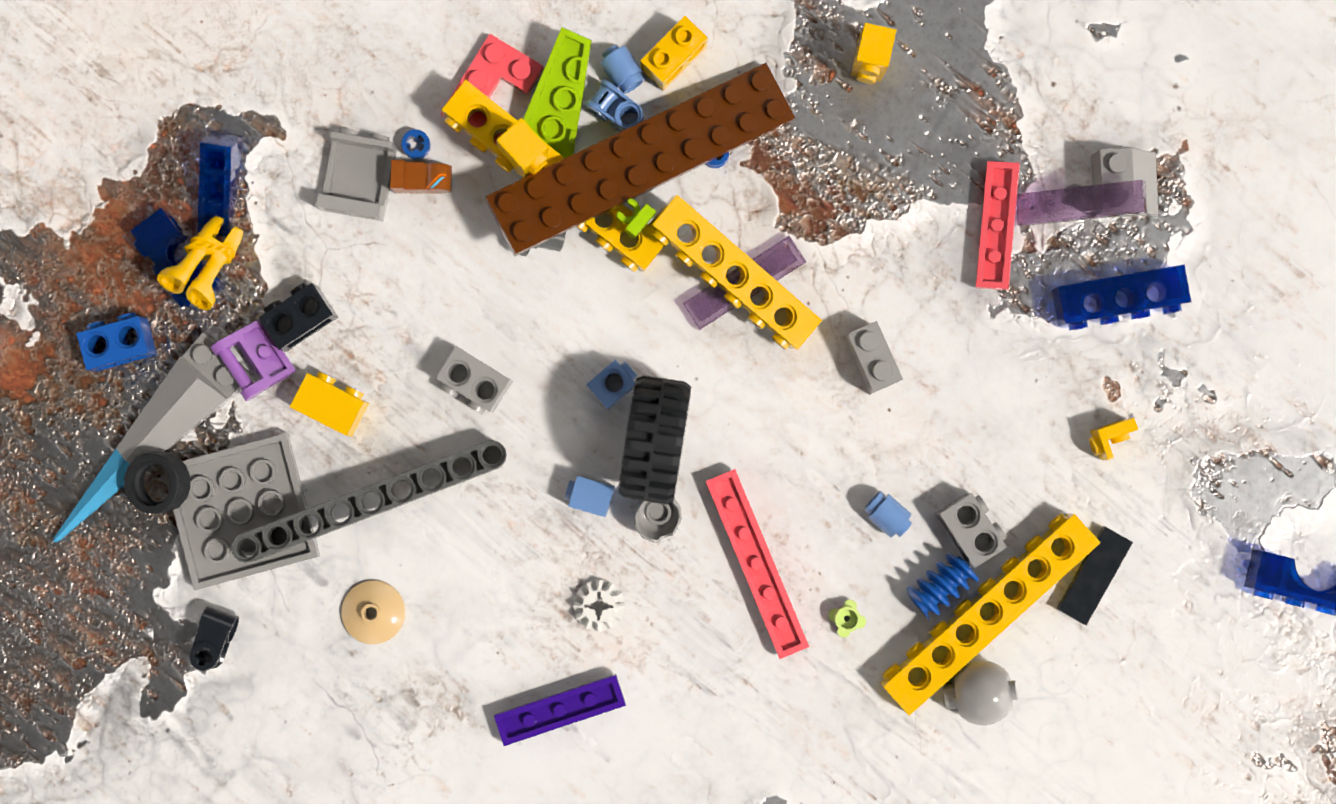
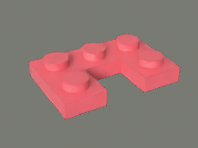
(496, 62)

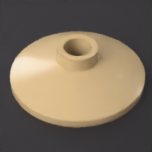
(389, 610)

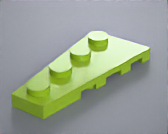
(559, 93)

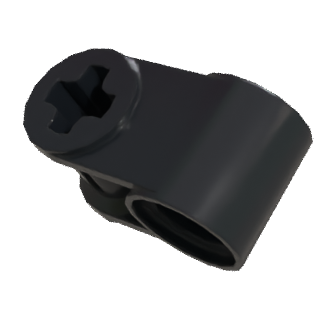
(213, 633)

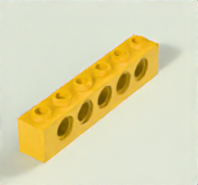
(800, 319)

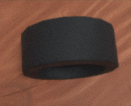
(136, 490)

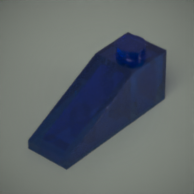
(219, 178)

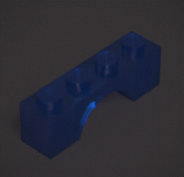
(1278, 575)

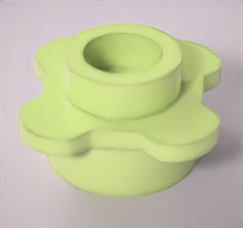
(856, 620)

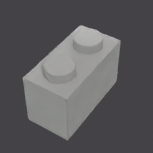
(873, 357)

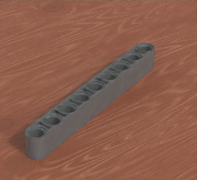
(354, 502)

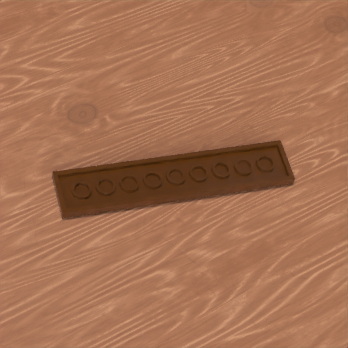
(639, 159)

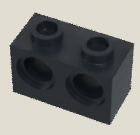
(302, 324)

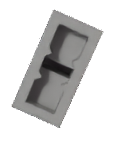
(476, 375)
(965, 534)

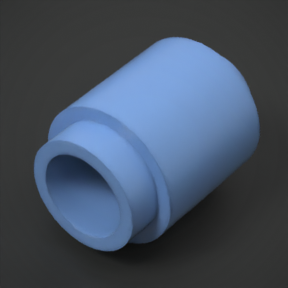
(622, 68)
(888, 514)

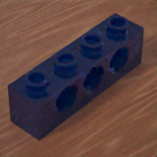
(1169, 282)

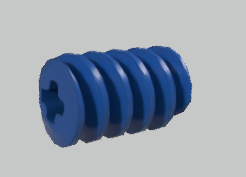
(941, 585)

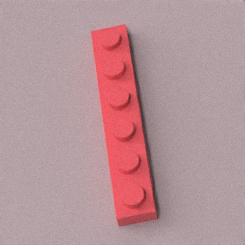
(757, 564)

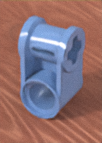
(611, 105)

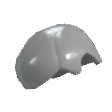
(657, 520)

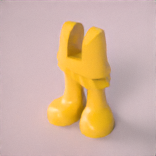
(206, 248)

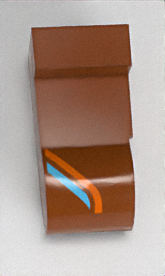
(420, 177)

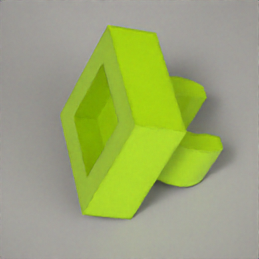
(638, 219)

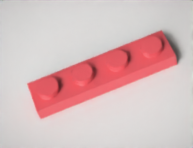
(997, 225)

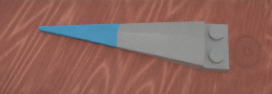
(186, 398)

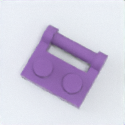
(262, 354)

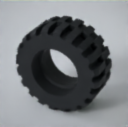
(654, 439)

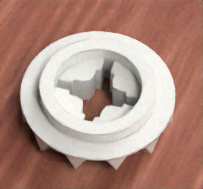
(610, 594)

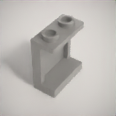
(357, 175)

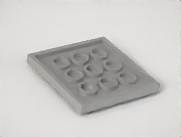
(236, 494)

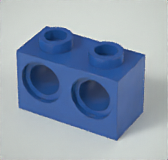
(117, 349)

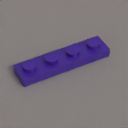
(560, 710)

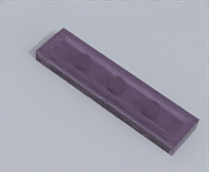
(1081, 203)
(710, 303)

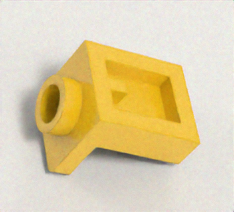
(1115, 431)

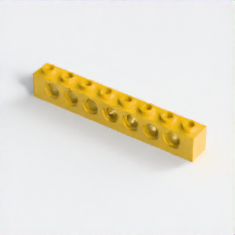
(471, 100)
(1078, 544)

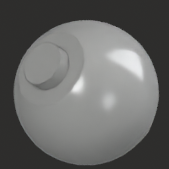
(981, 693)

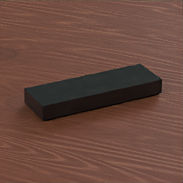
(1094, 576)

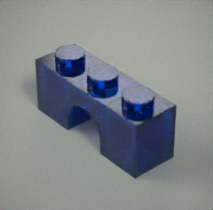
(159, 239)

